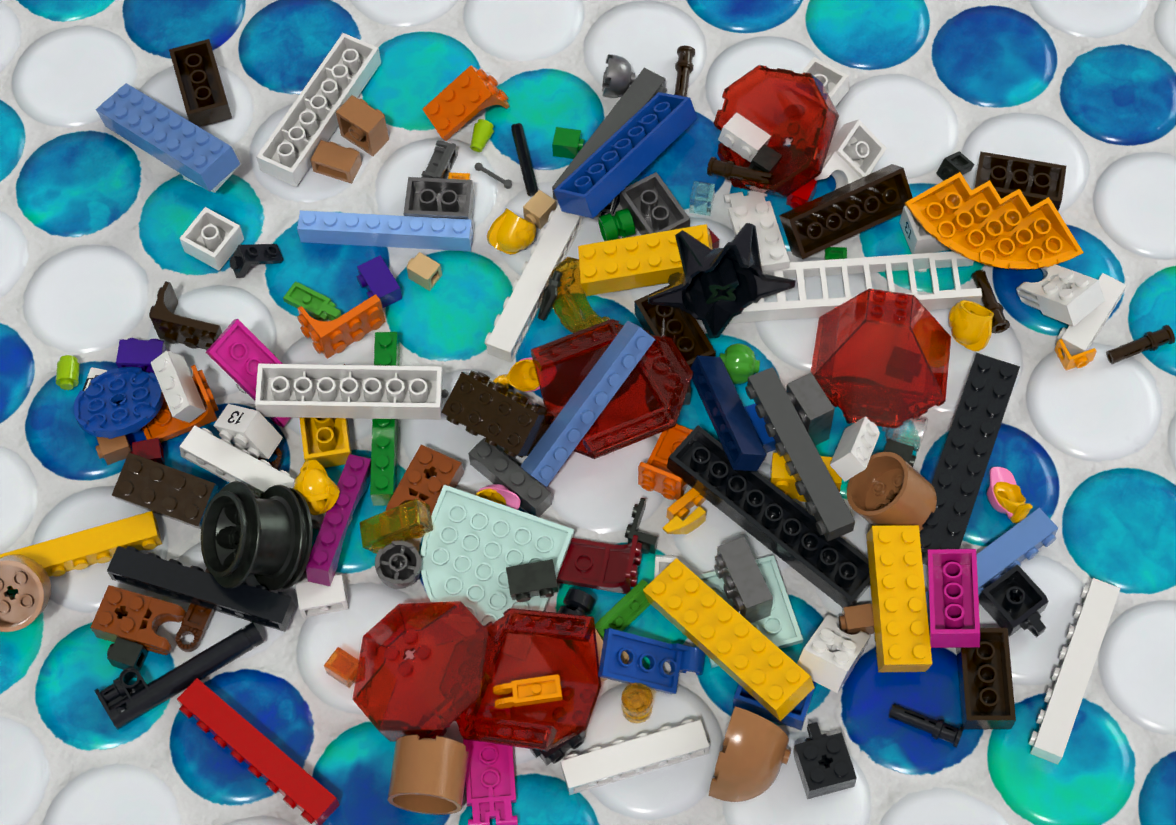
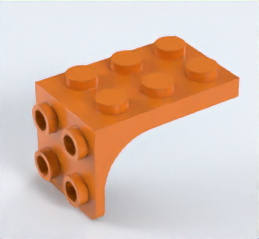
(463, 100)
(336, 335)
(166, 427)
(655, 474)

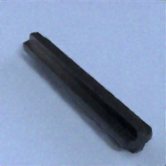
(524, 159)

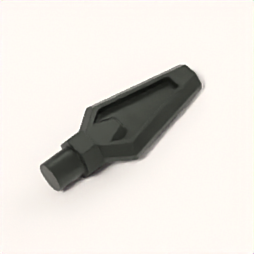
(550, 295)

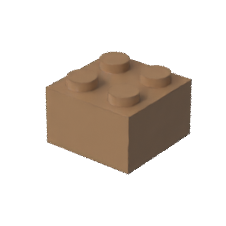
(362, 125)

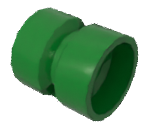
(617, 225)

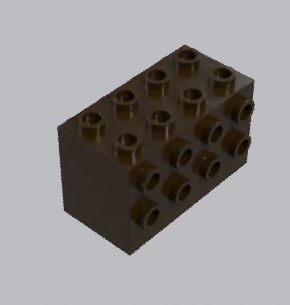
(496, 414)

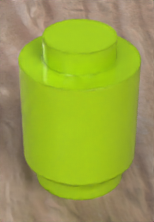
(67, 372)

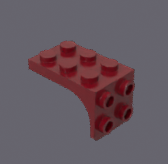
(601, 565)

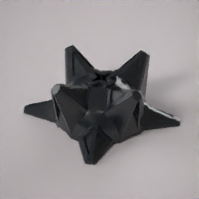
(719, 280)

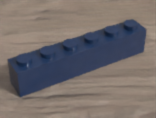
(727, 414)

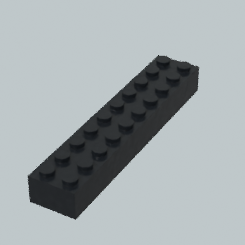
(967, 452)
(771, 518)

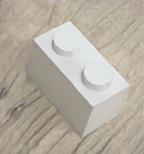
(743, 137)
(321, 599)

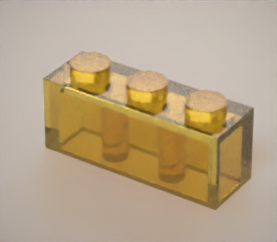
(397, 524)

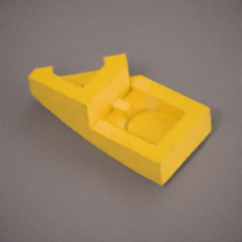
(693, 521)

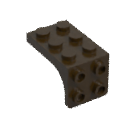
(178, 328)

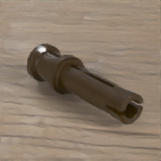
(684, 68)
(731, 170)
(999, 323)
(1149, 341)

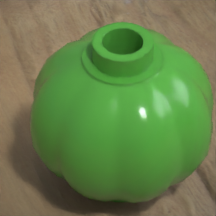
(740, 362)

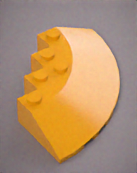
(994, 229)

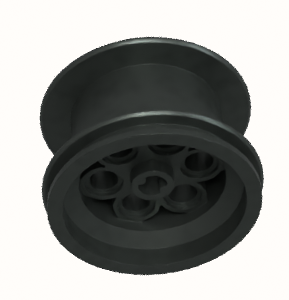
(257, 536)

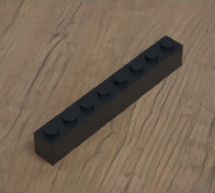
(200, 588)

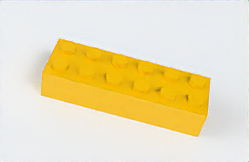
(634, 260)
(898, 599)

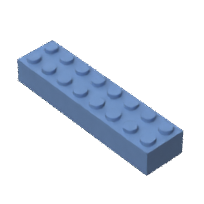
(168, 137)

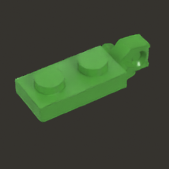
(312, 301)

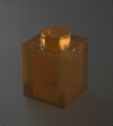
(342, 667)

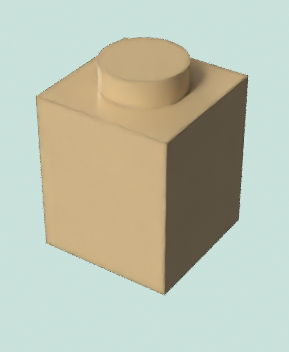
(539, 208)
(424, 271)

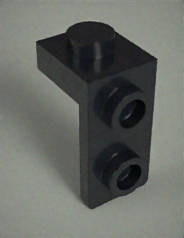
(254, 254)
(557, 753)

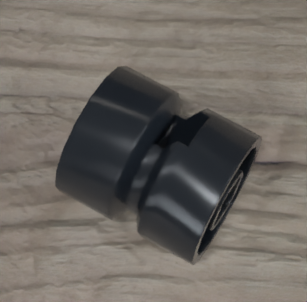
(577, 603)

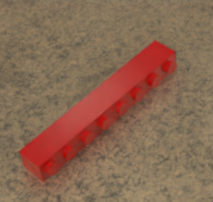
(258, 752)

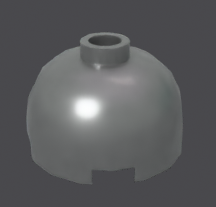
(617, 76)
(398, 564)

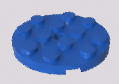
(97, 407)

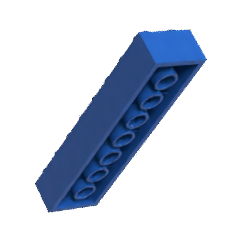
(625, 155)

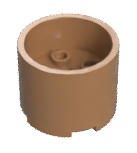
(891, 493)
(32, 595)
(428, 775)

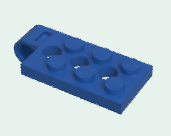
(679, 656)

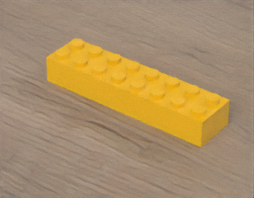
(729, 639)

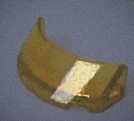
(571, 301)

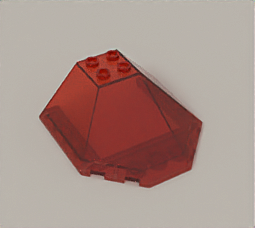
(882, 358)
(642, 405)
(532, 647)

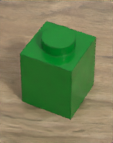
(567, 142)

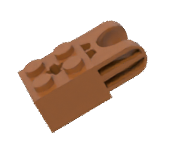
(416, 481)
(141, 622)

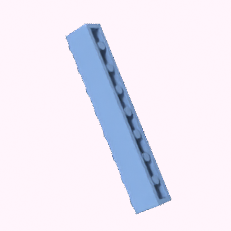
(385, 230)

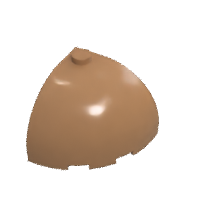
(749, 758)

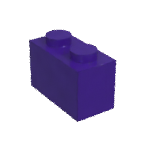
(379, 281)
(139, 353)

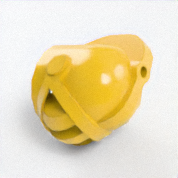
(511, 233)
(971, 324)
(316, 486)

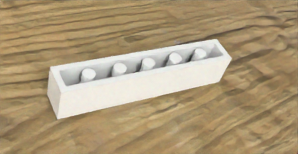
(634, 756)

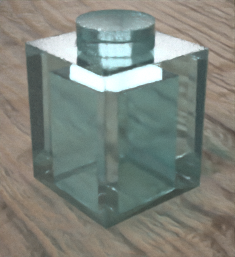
(702, 198)

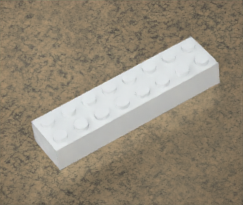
(313, 113)
(349, 391)

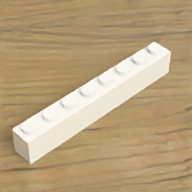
(529, 289)
(236, 465)
(1075, 671)

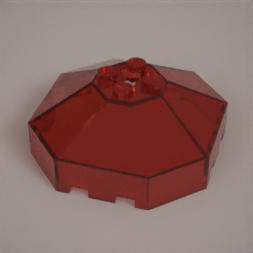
(784, 107)
(435, 685)

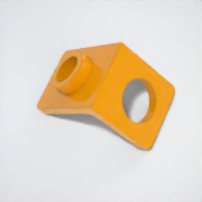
(1079, 360)

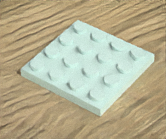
(781, 625)

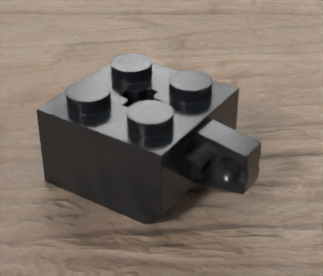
(1017, 614)
(828, 750)

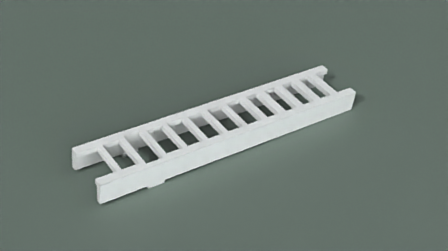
(817, 307)

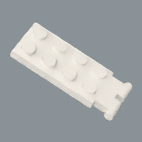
(757, 211)

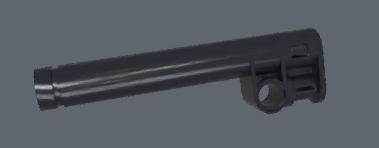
(129, 702)

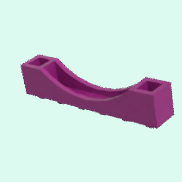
(329, 541)

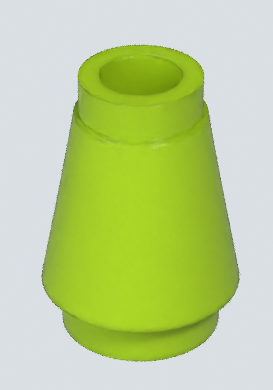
(481, 134)

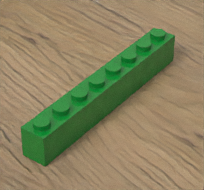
(384, 430)

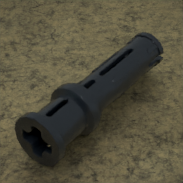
(937, 728)

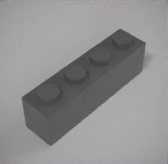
(503, 471)

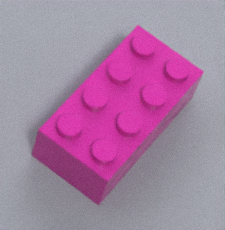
(953, 598)

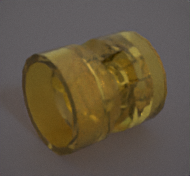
(637, 703)

